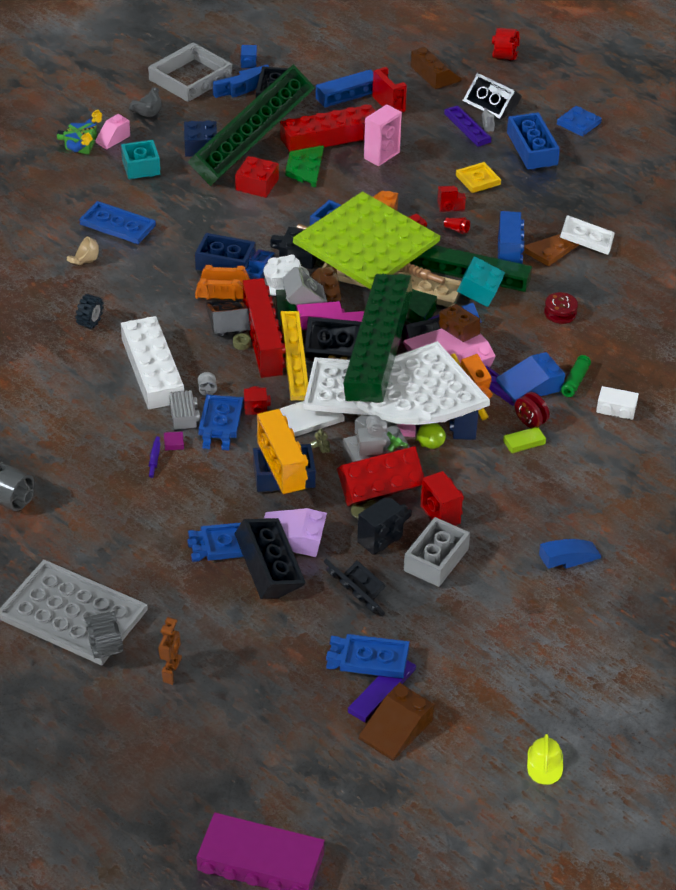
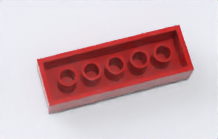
(325, 128)
(264, 328)

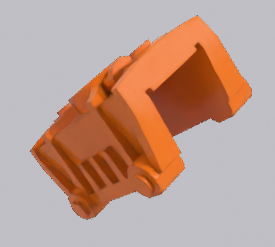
(221, 283)

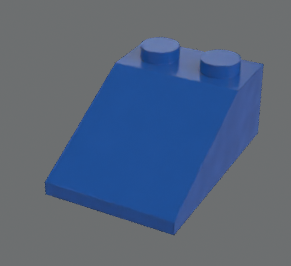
(535, 374)

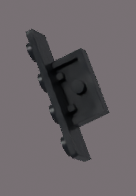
(362, 581)

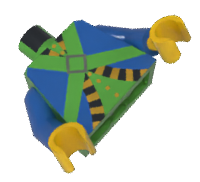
(81, 136)

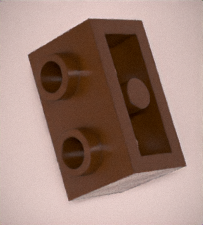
(459, 322)

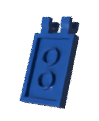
(220, 419)
(216, 542)
(368, 655)

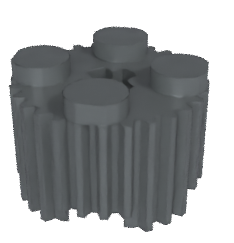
(104, 634)

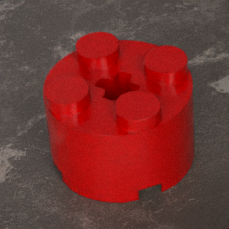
(506, 43)

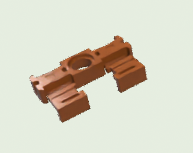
(169, 648)

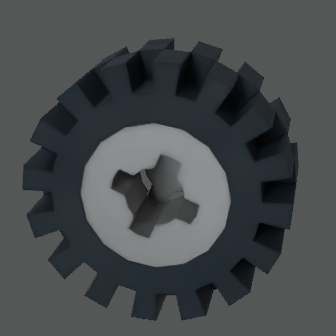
(89, 311)

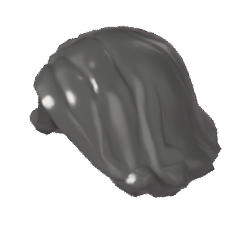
(148, 105)

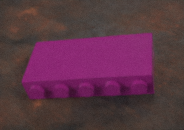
(260, 854)

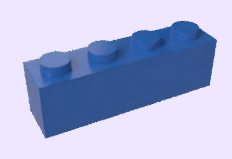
(345, 88)

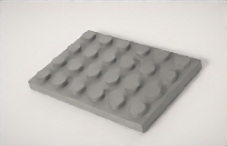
(57, 601)

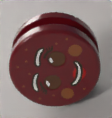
(561, 308)
(532, 410)

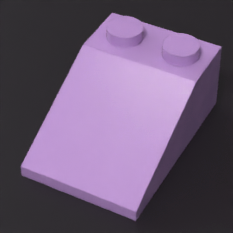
(301, 528)

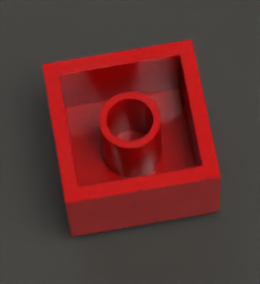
(257, 176)
(441, 498)

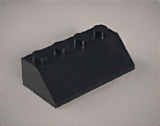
(269, 557)

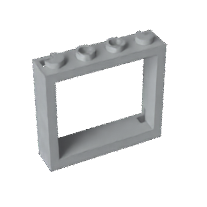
(160, 69)

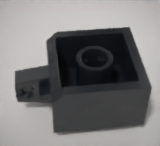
(287, 247)
(381, 524)

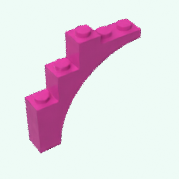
(326, 310)

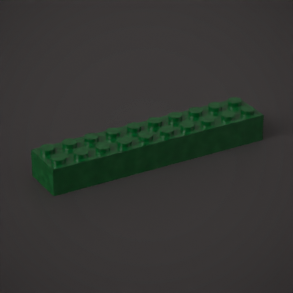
(251, 125)
(378, 338)

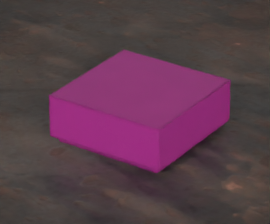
(173, 440)

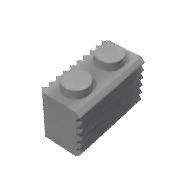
(183, 410)

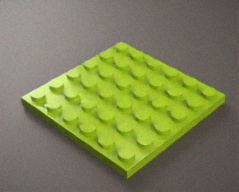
(366, 239)

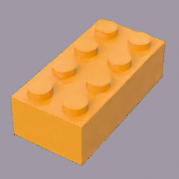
(281, 451)

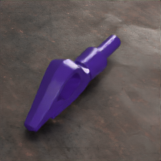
(154, 456)

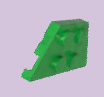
(305, 164)

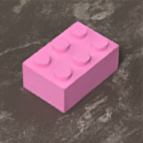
(382, 135)

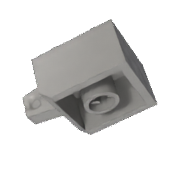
(302, 288)

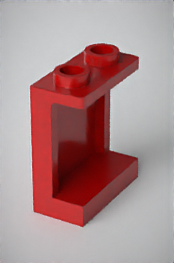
(387, 92)

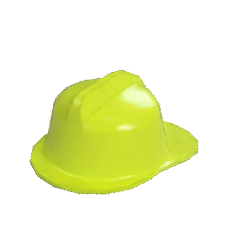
(545, 761)

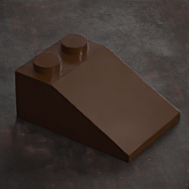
(397, 721)

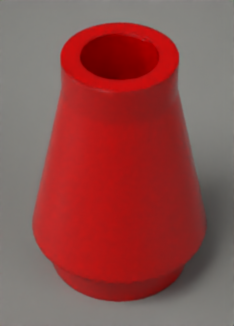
(459, 225)

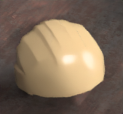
(86, 253)

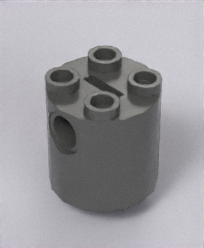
(15, 487)

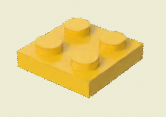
(478, 177)

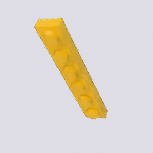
(294, 354)

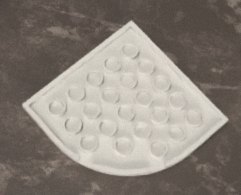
(425, 389)

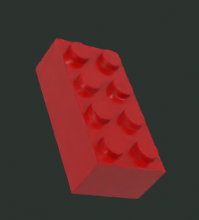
(381, 475)

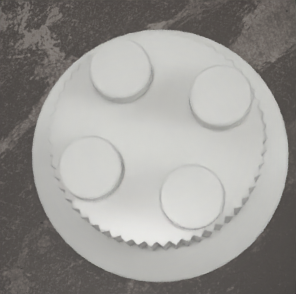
(277, 269)

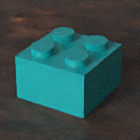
(140, 159)
(481, 281)

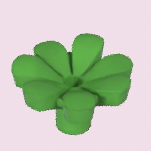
(395, 442)

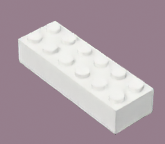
(151, 361)

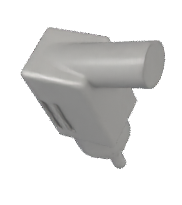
(488, 121)

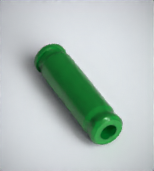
(576, 376)

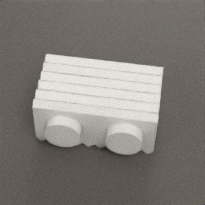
(617, 402)

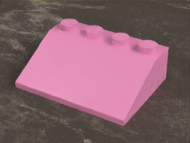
(453, 345)

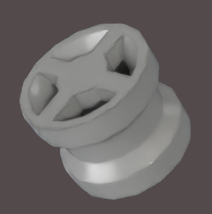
(207, 383)

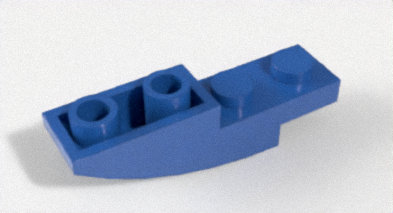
(238, 85)

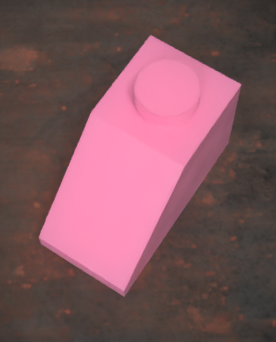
(113, 131)

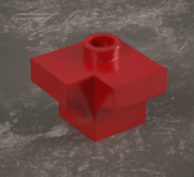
(450, 199)

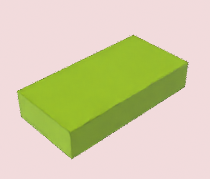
(524, 439)

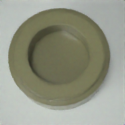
(241, 341)

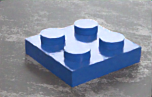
(579, 121)

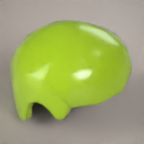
(431, 435)

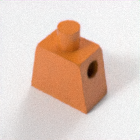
(478, 373)

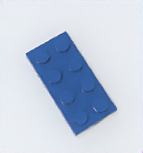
(117, 222)

